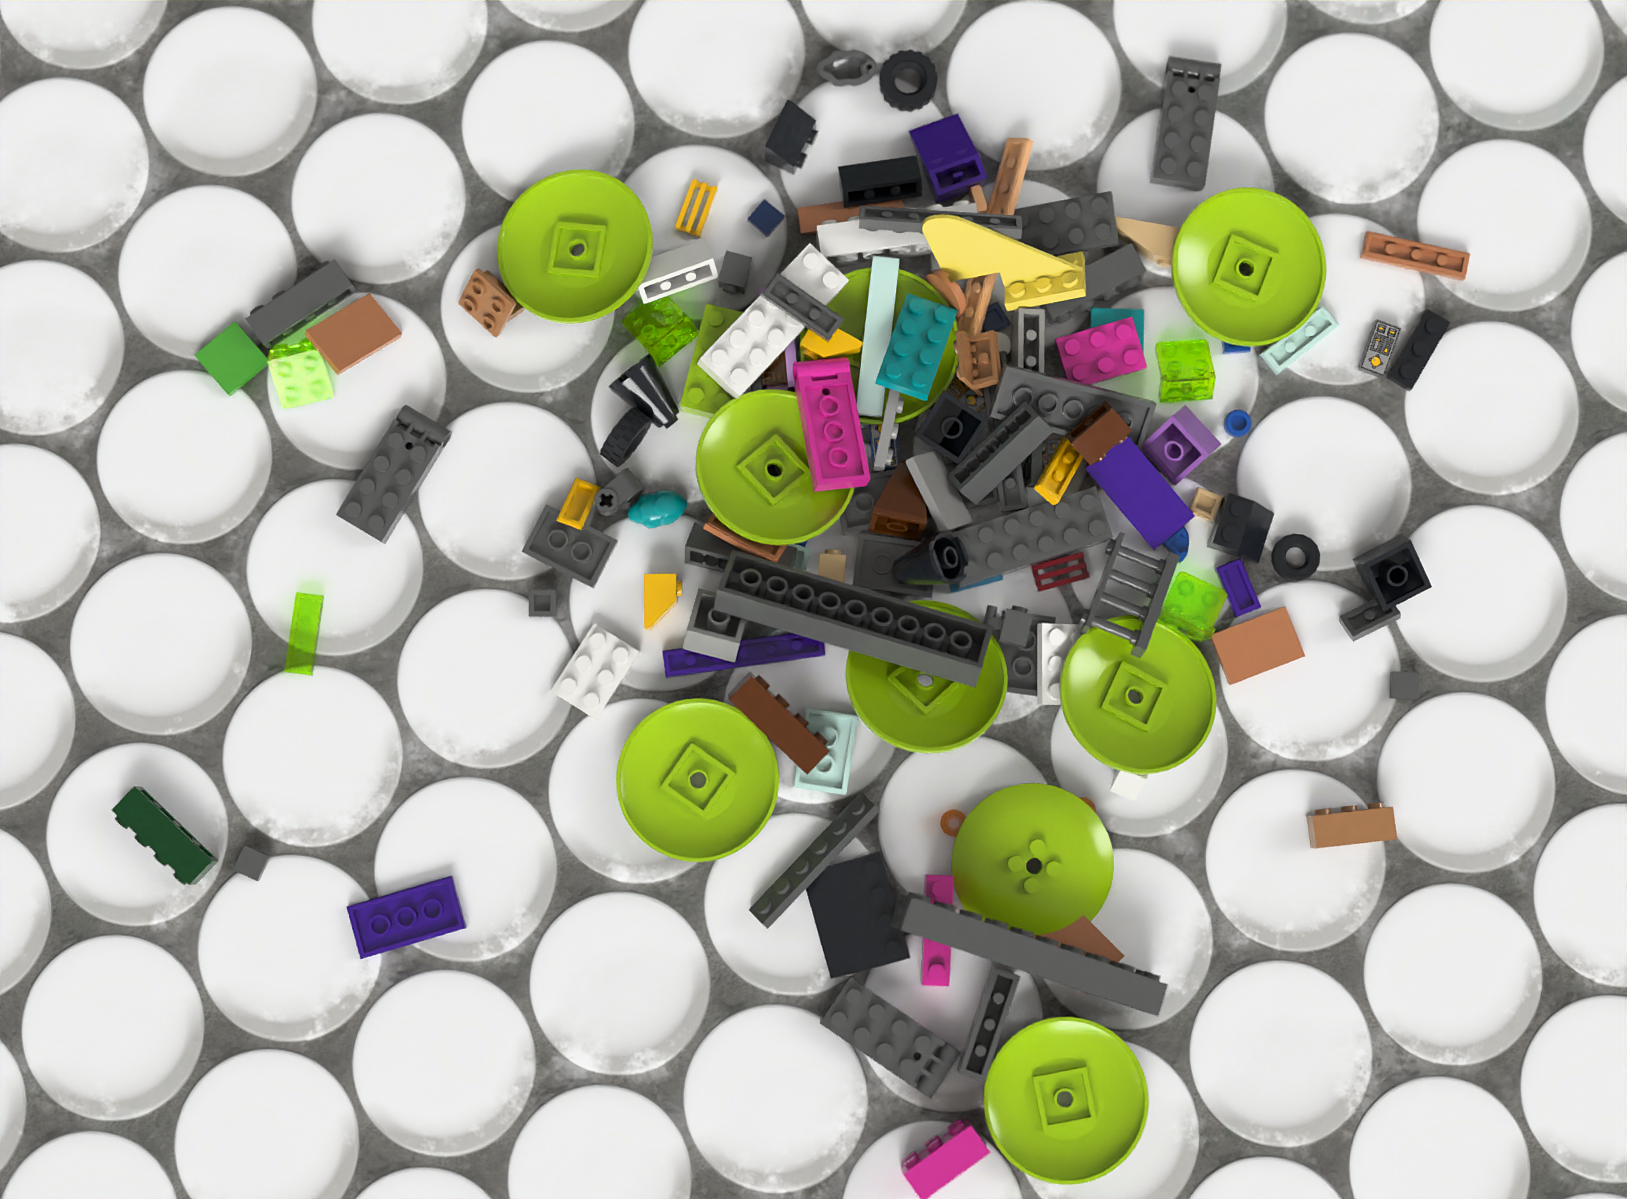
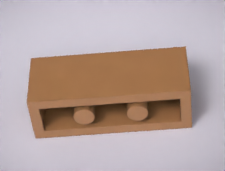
(1351, 826)

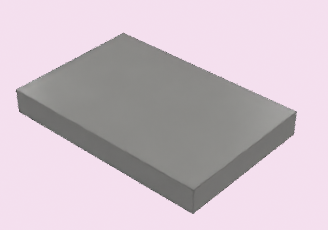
(938, 491)

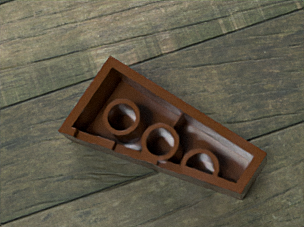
(778, 722)

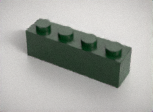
(164, 835)

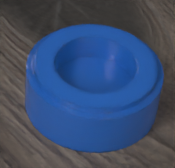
(1237, 423)

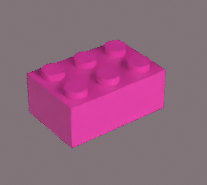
(944, 1158)

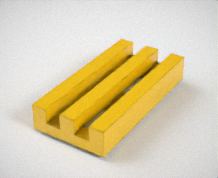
(703, 187)

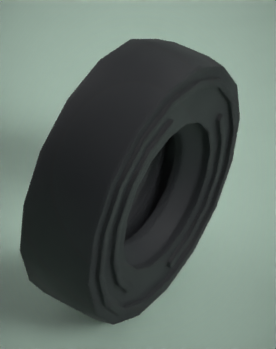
(1288, 572)

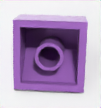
(1180, 445)

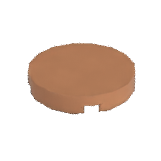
(949, 290)

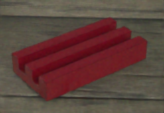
(1082, 565)

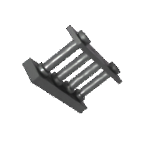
(1155, 591)

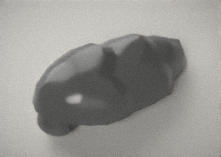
(847, 68)

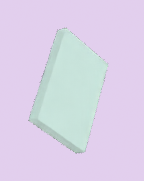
(833, 770)

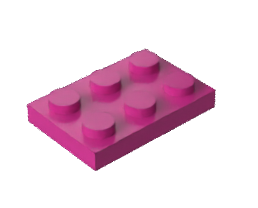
(1101, 352)

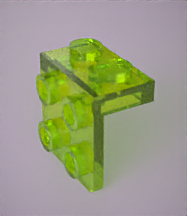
(661, 328)
(1185, 370)
(299, 374)
(1192, 606)

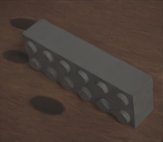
(1033, 536)

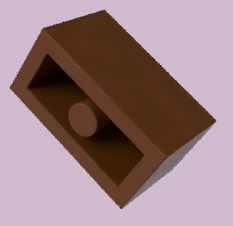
(1098, 433)

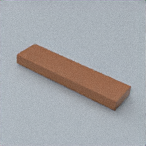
(812, 216)
(1415, 255)

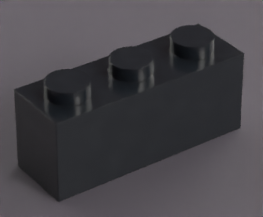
(880, 181)

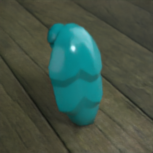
(657, 508)

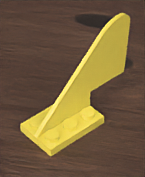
(1027, 273)

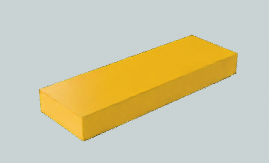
(1058, 471)

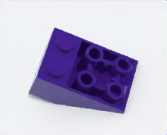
(948, 158)

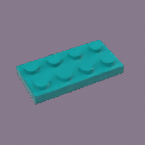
(916, 347)

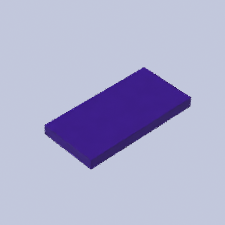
(1140, 493)
(406, 917)

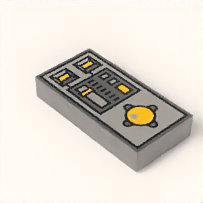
(1379, 349)

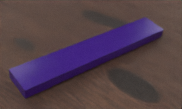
(750, 653)

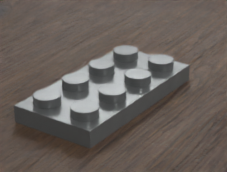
(1070, 224)

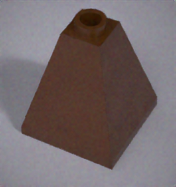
(900, 507)

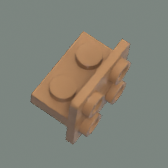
(489, 302)
(978, 360)

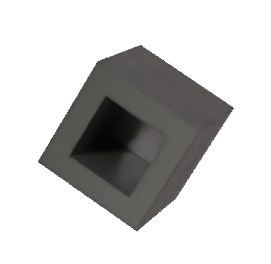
(735, 273)

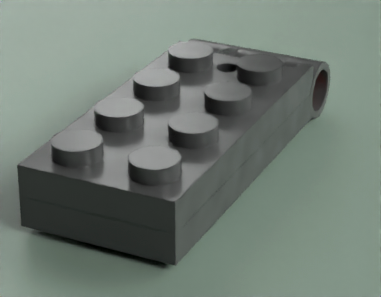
(1185, 123)
(394, 473)
(890, 1037)

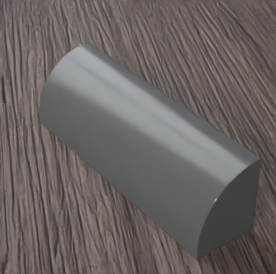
(1000, 453)
(713, 553)

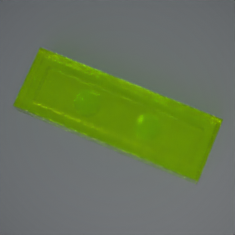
(304, 634)

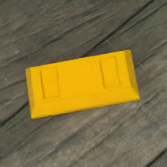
(578, 503)

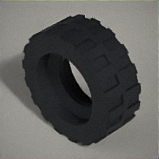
(908, 60)
(626, 436)

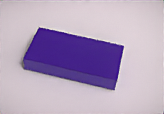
(1238, 587)

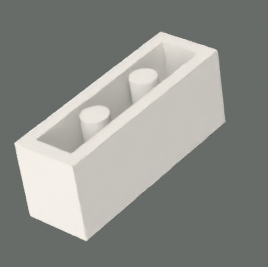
(678, 271)

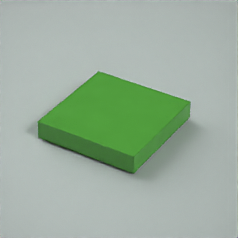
(232, 358)

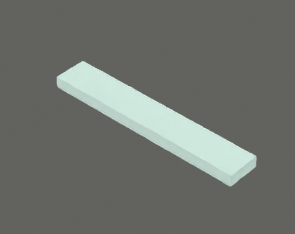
(877, 334)

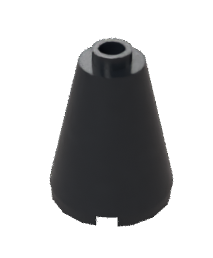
(647, 391)
(933, 562)

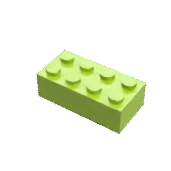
(701, 393)

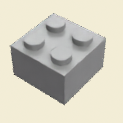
(711, 630)

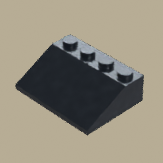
(853, 916)

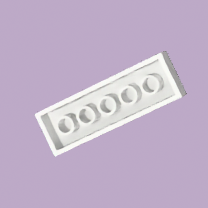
(848, 245)
(766, 330)

